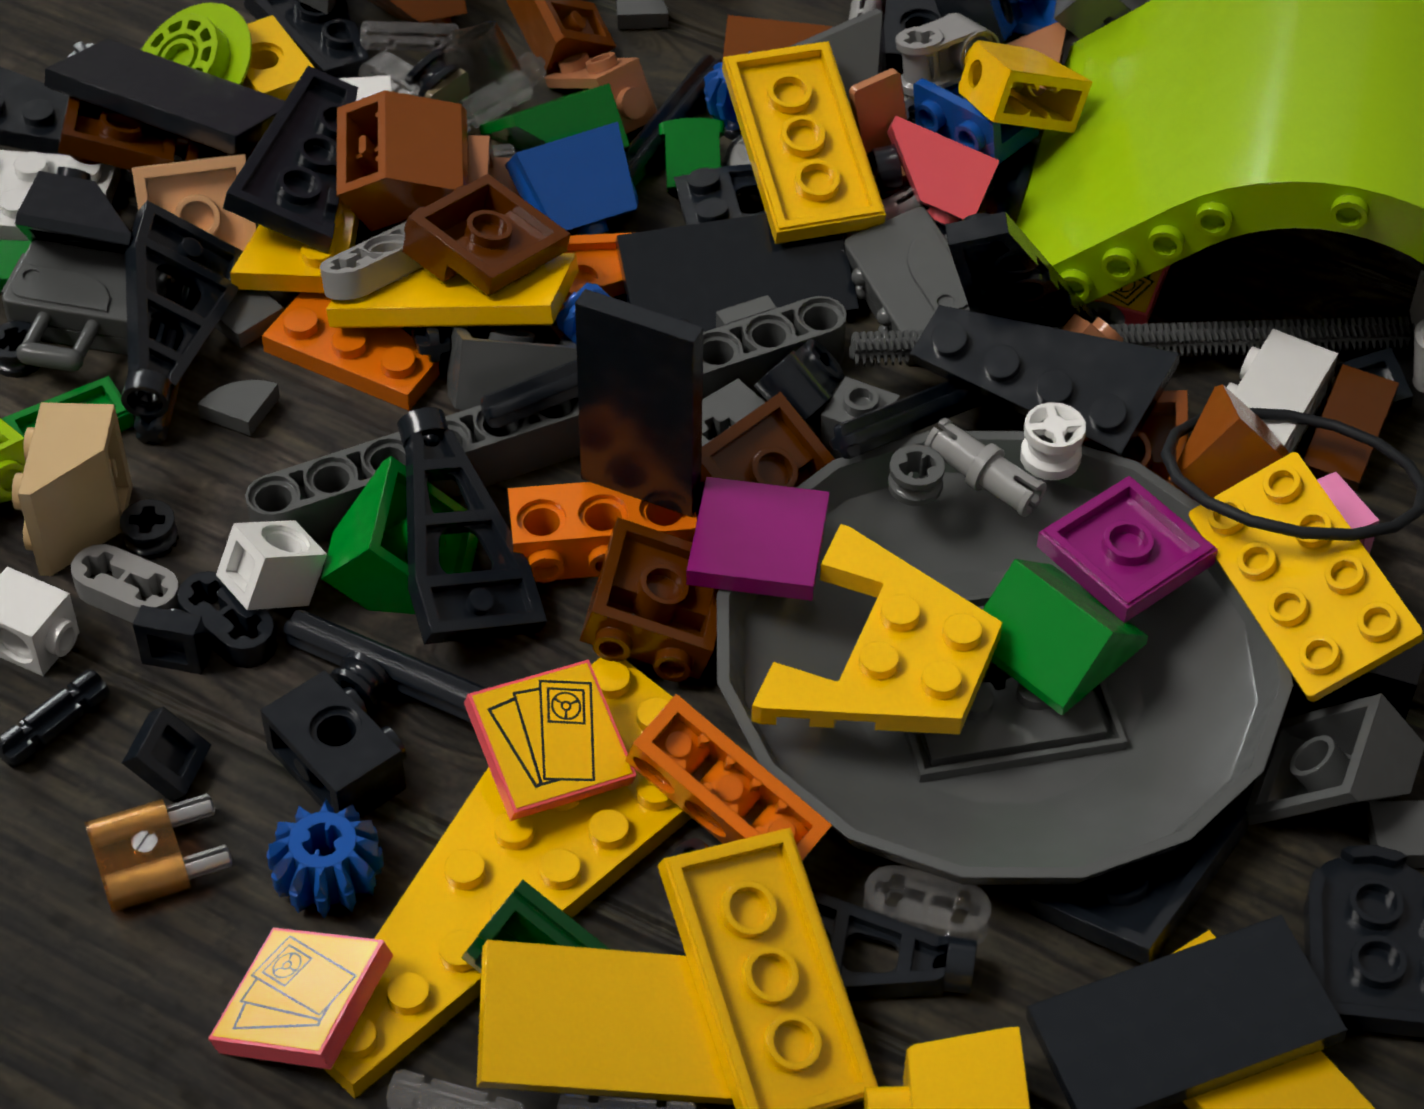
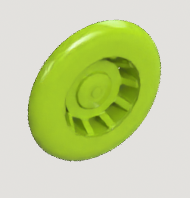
(206, 39)

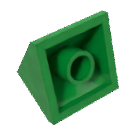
(1057, 634)

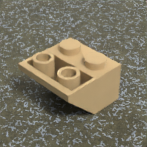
(71, 482)

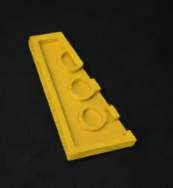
(284, 264)

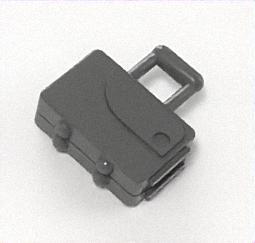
(904, 271)
(70, 299)

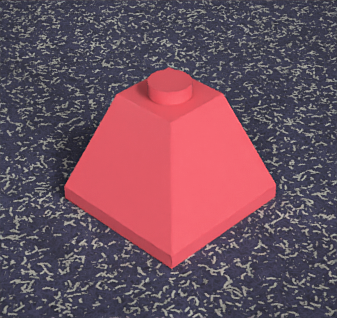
(942, 171)

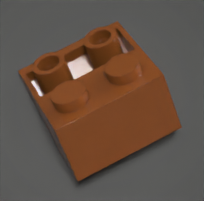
(399, 155)

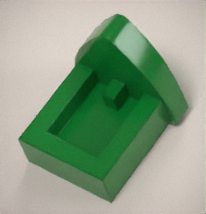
(690, 146)

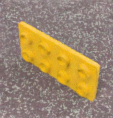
(1313, 598)

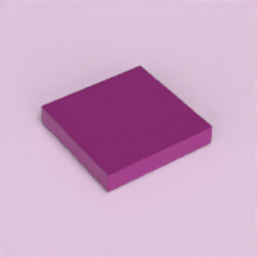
(758, 538)
(1126, 548)

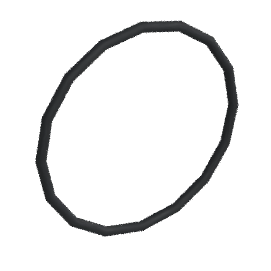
(1290, 529)

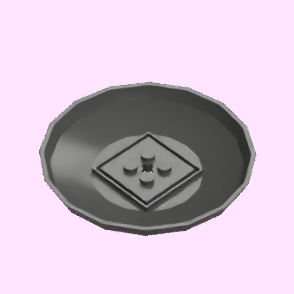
(1021, 785)

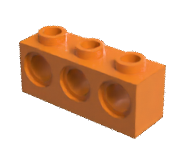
(570, 524)
(719, 780)

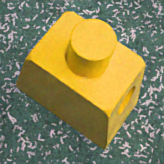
(1000, 83)
(959, 1073)

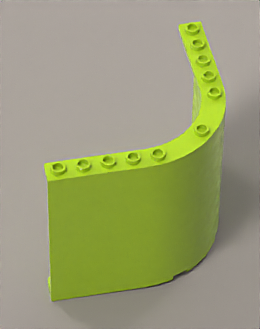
(1233, 127)

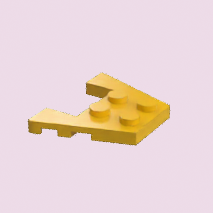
(912, 662)

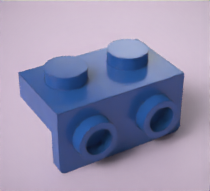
(956, 118)

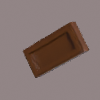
(1358, 401)

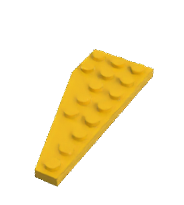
(477, 864)

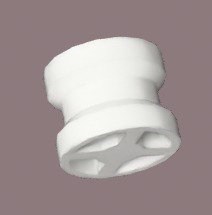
(1052, 441)

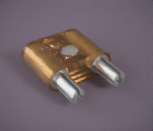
(141, 854)

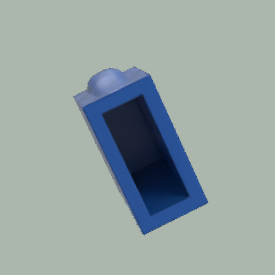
(578, 180)

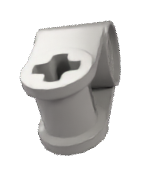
(938, 50)

